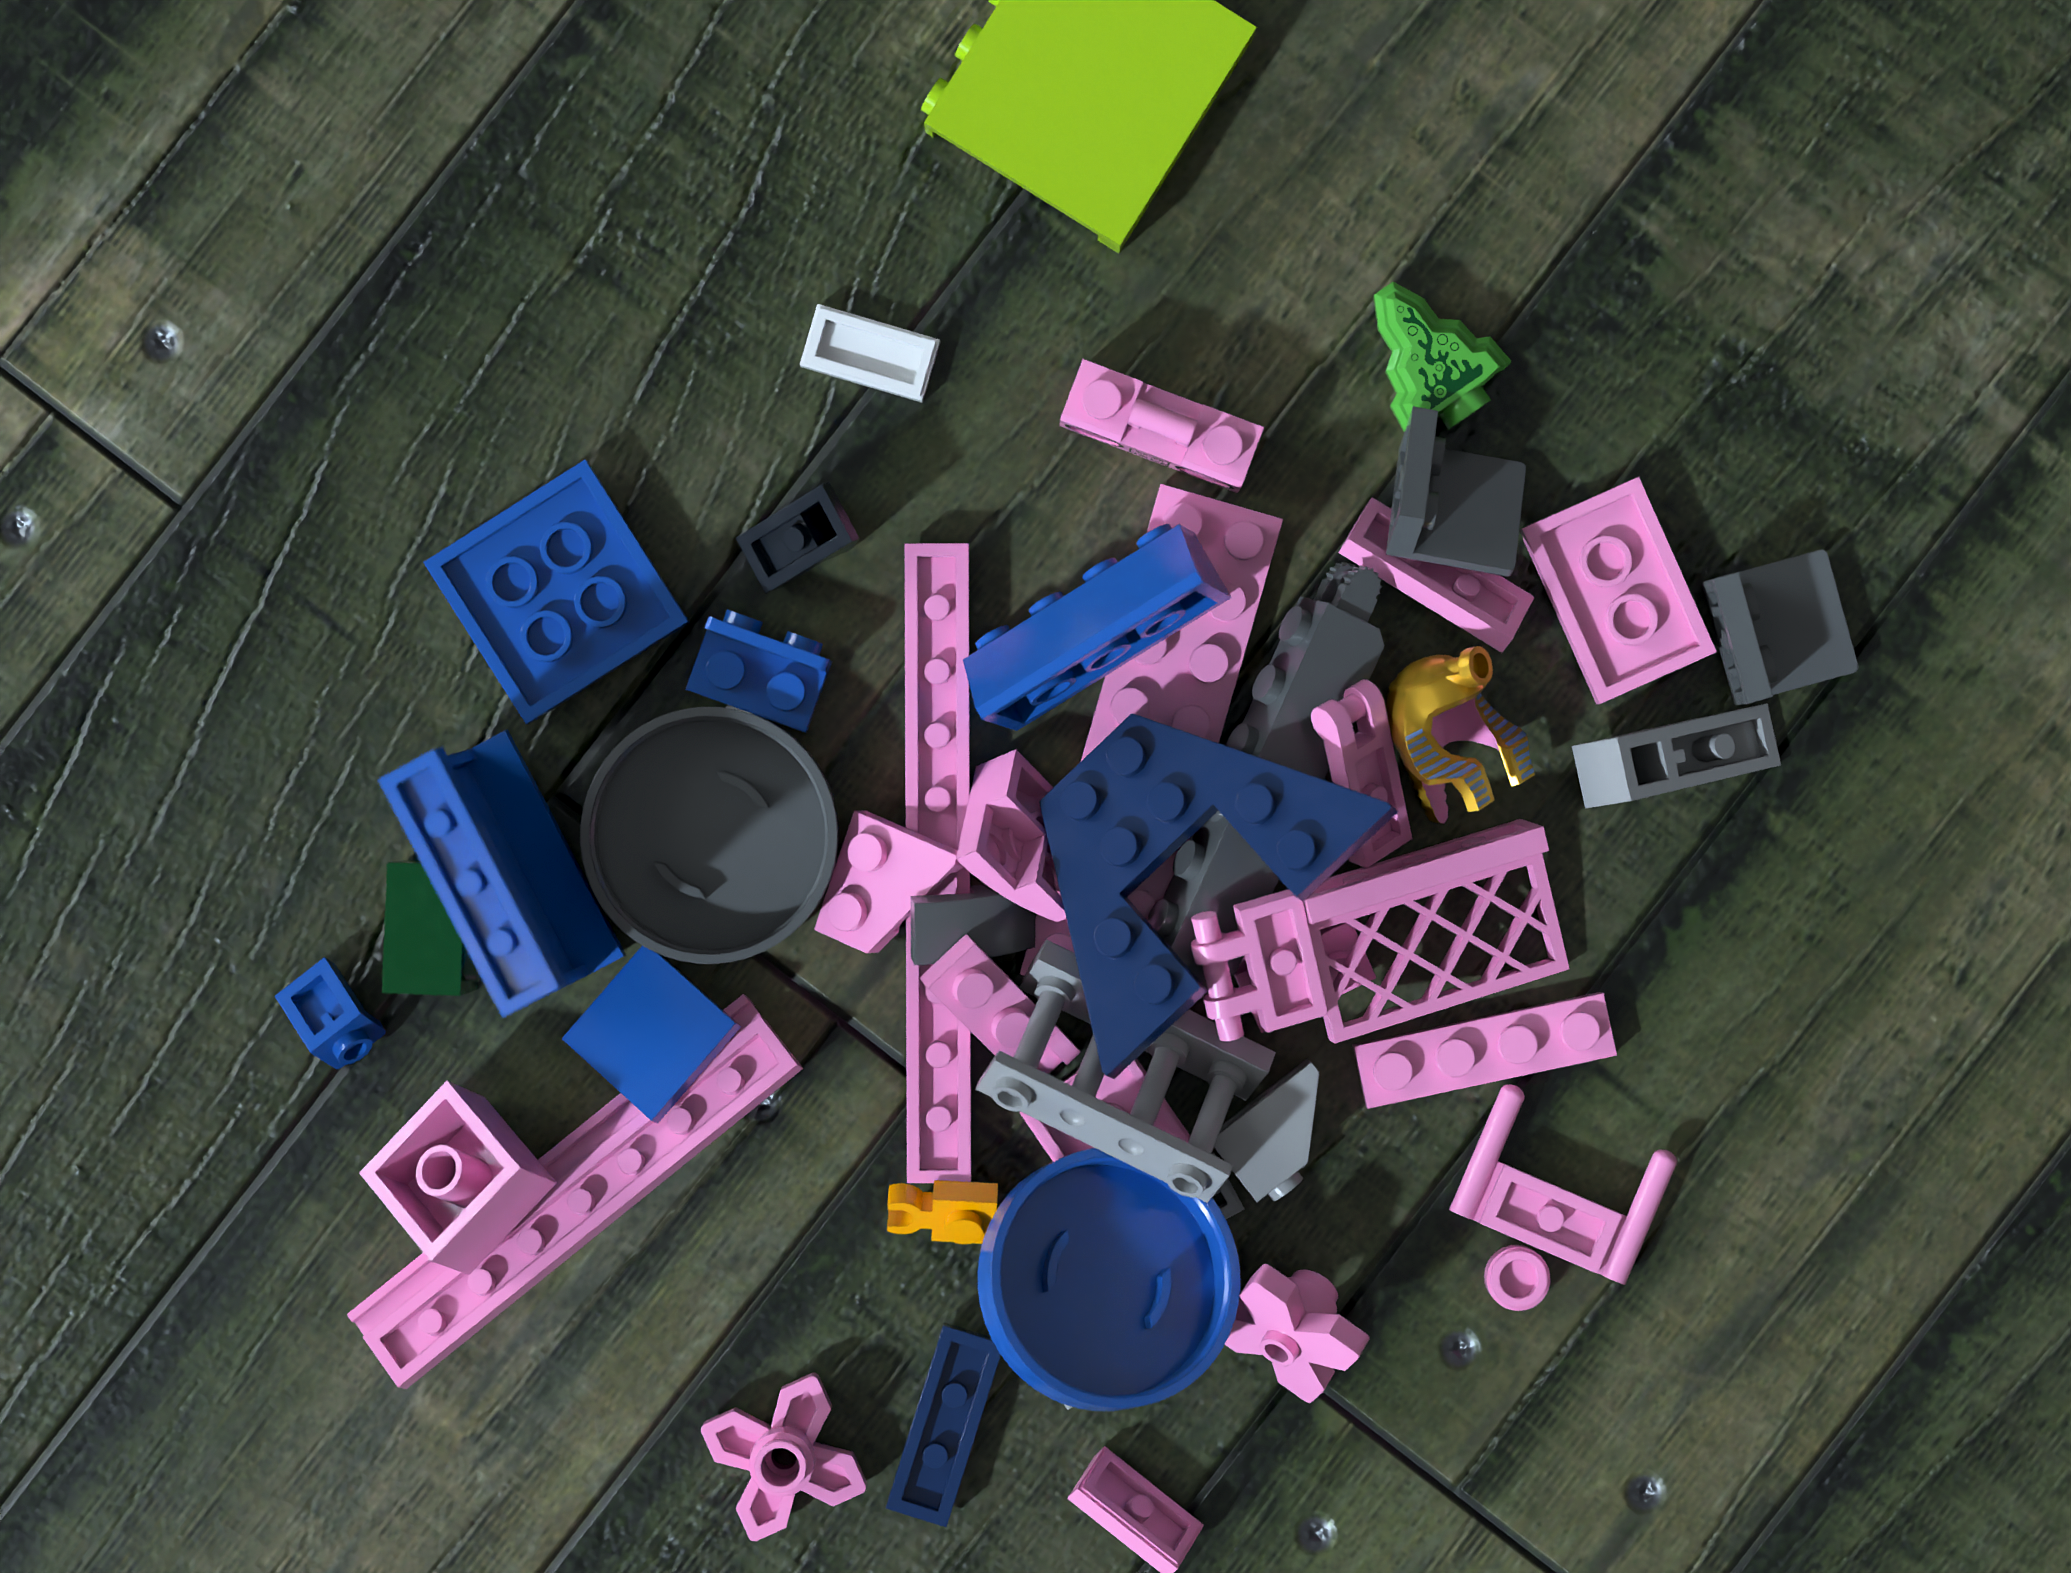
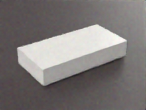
(870, 353)

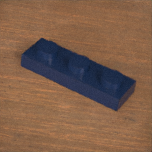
(944, 1425)

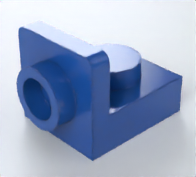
(329, 1016)

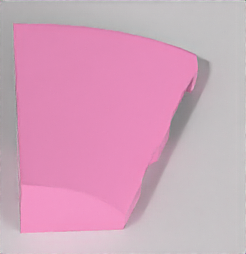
(1007, 837)

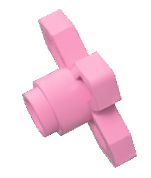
(1295, 1329)
(749, 1444)

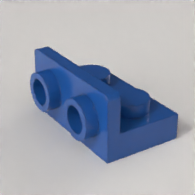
(760, 672)

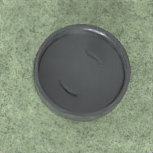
(709, 835)

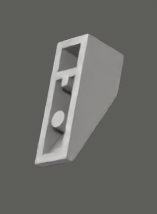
(1676, 756)

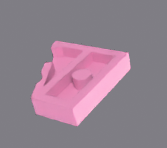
(877, 877)

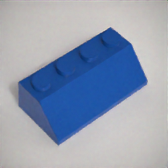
(1093, 628)

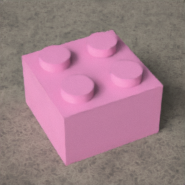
(457, 1178)

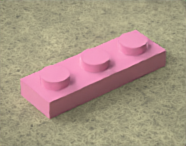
(1468, 598)

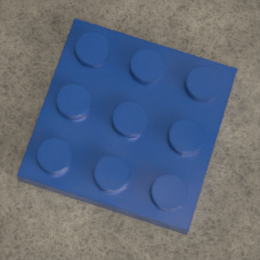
(556, 592)

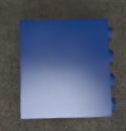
(502, 870)

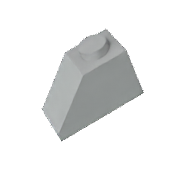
(1272, 1135)

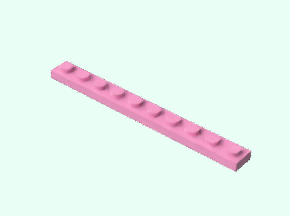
(936, 808)

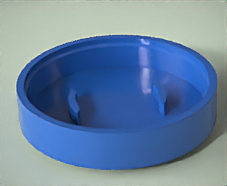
(1107, 1283)

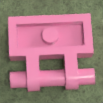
(1278, 959)

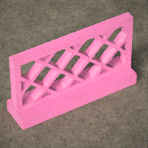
(1432, 874)

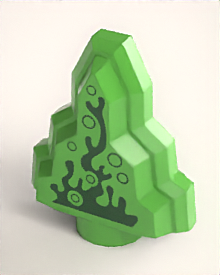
(1433, 359)

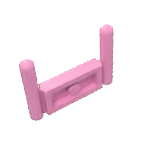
(1549, 1214)

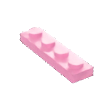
(1484, 1050)

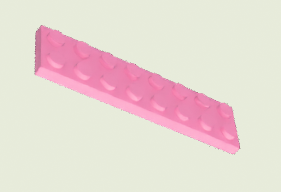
(1192, 672)

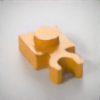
(953, 1210)

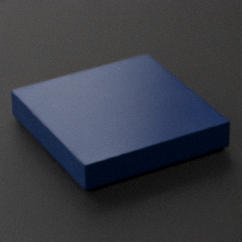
(651, 1033)

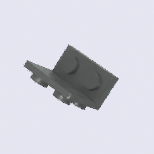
(1454, 503)
(1780, 627)

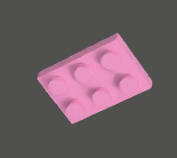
(1617, 591)

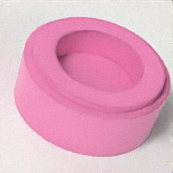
(1517, 1277)

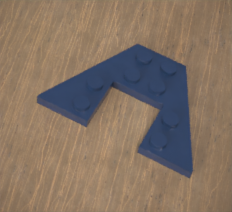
(1129, 813)

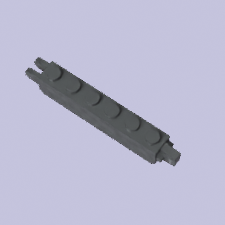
(1319, 655)

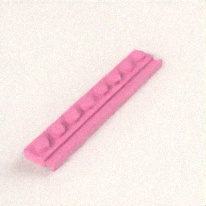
(598, 1176)

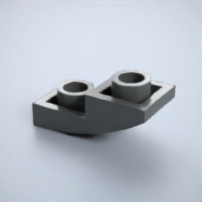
(982, 914)

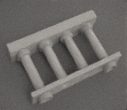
(1189, 1043)

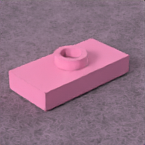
(1135, 1511)

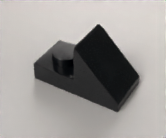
(798, 538)

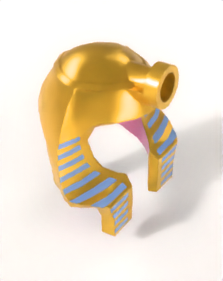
(1442, 703)

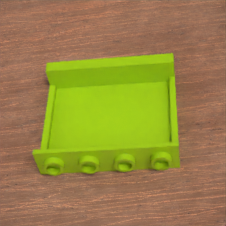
(1088, 98)

